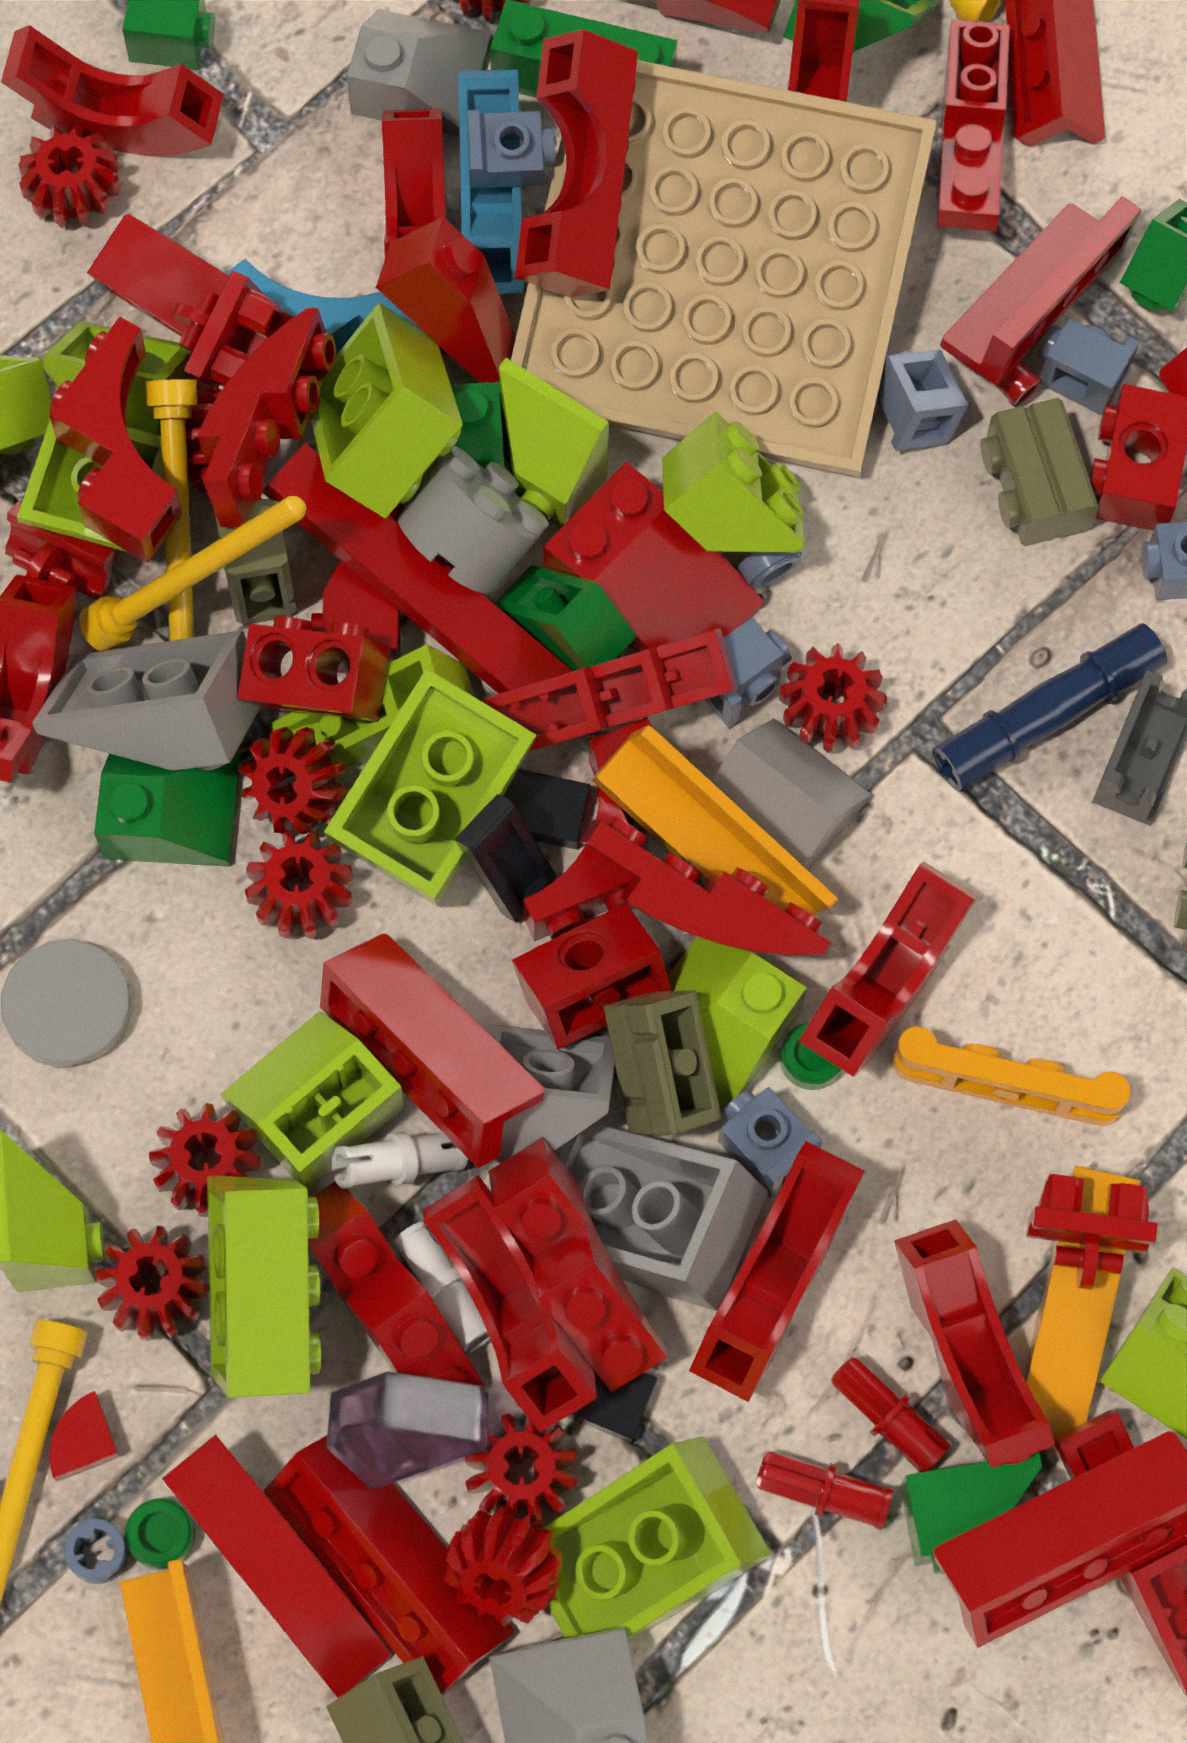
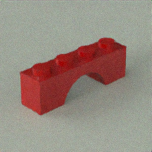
(589, 93)

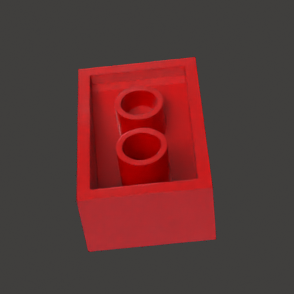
(650, 565)

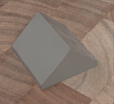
(789, 790)

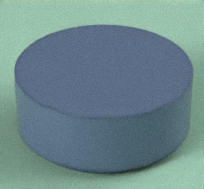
(766, 567)

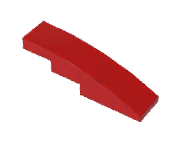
(620, 689)
(277, 1567)
(1158, 1585)

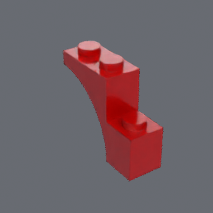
(823, 48)
(89, 415)
(591, 882)
(571, 1266)
(777, 1271)
(383, 1293)
(970, 1345)
(532, 1351)

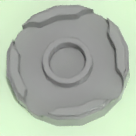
(65, 1003)

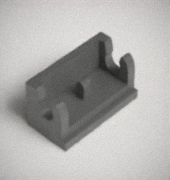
(1144, 752)

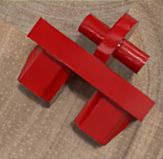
(219, 326)
(60, 557)
(1121, 1228)

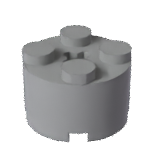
(471, 520)

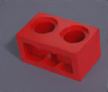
(312, 678)

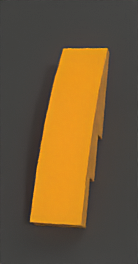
(1073, 1324)

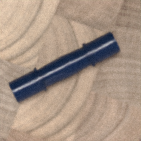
(1049, 706)

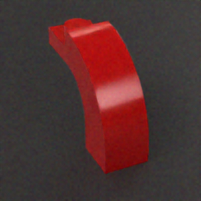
(134, 113)
(412, 170)
(33, 658)
(890, 973)

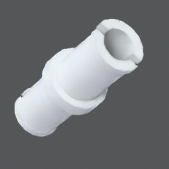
(396, 1159)
(443, 1284)

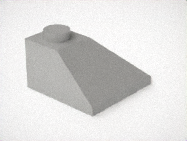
(412, 65)
(574, 1082)
(570, 1691)

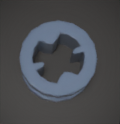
(104, 1570)

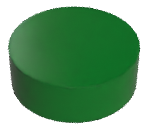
(803, 1065)
(159, 1533)

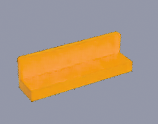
(701, 822)
(171, 1657)

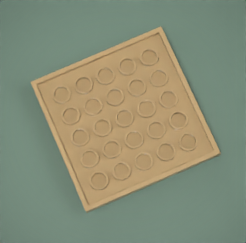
(746, 268)

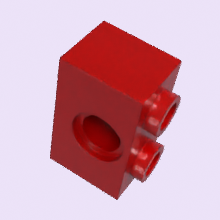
(1147, 424)
(587, 969)

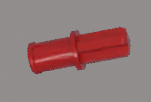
(891, 1416)
(824, 1489)

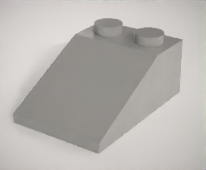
(155, 702)
(666, 1211)

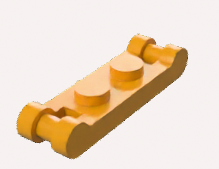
(1032, 1086)

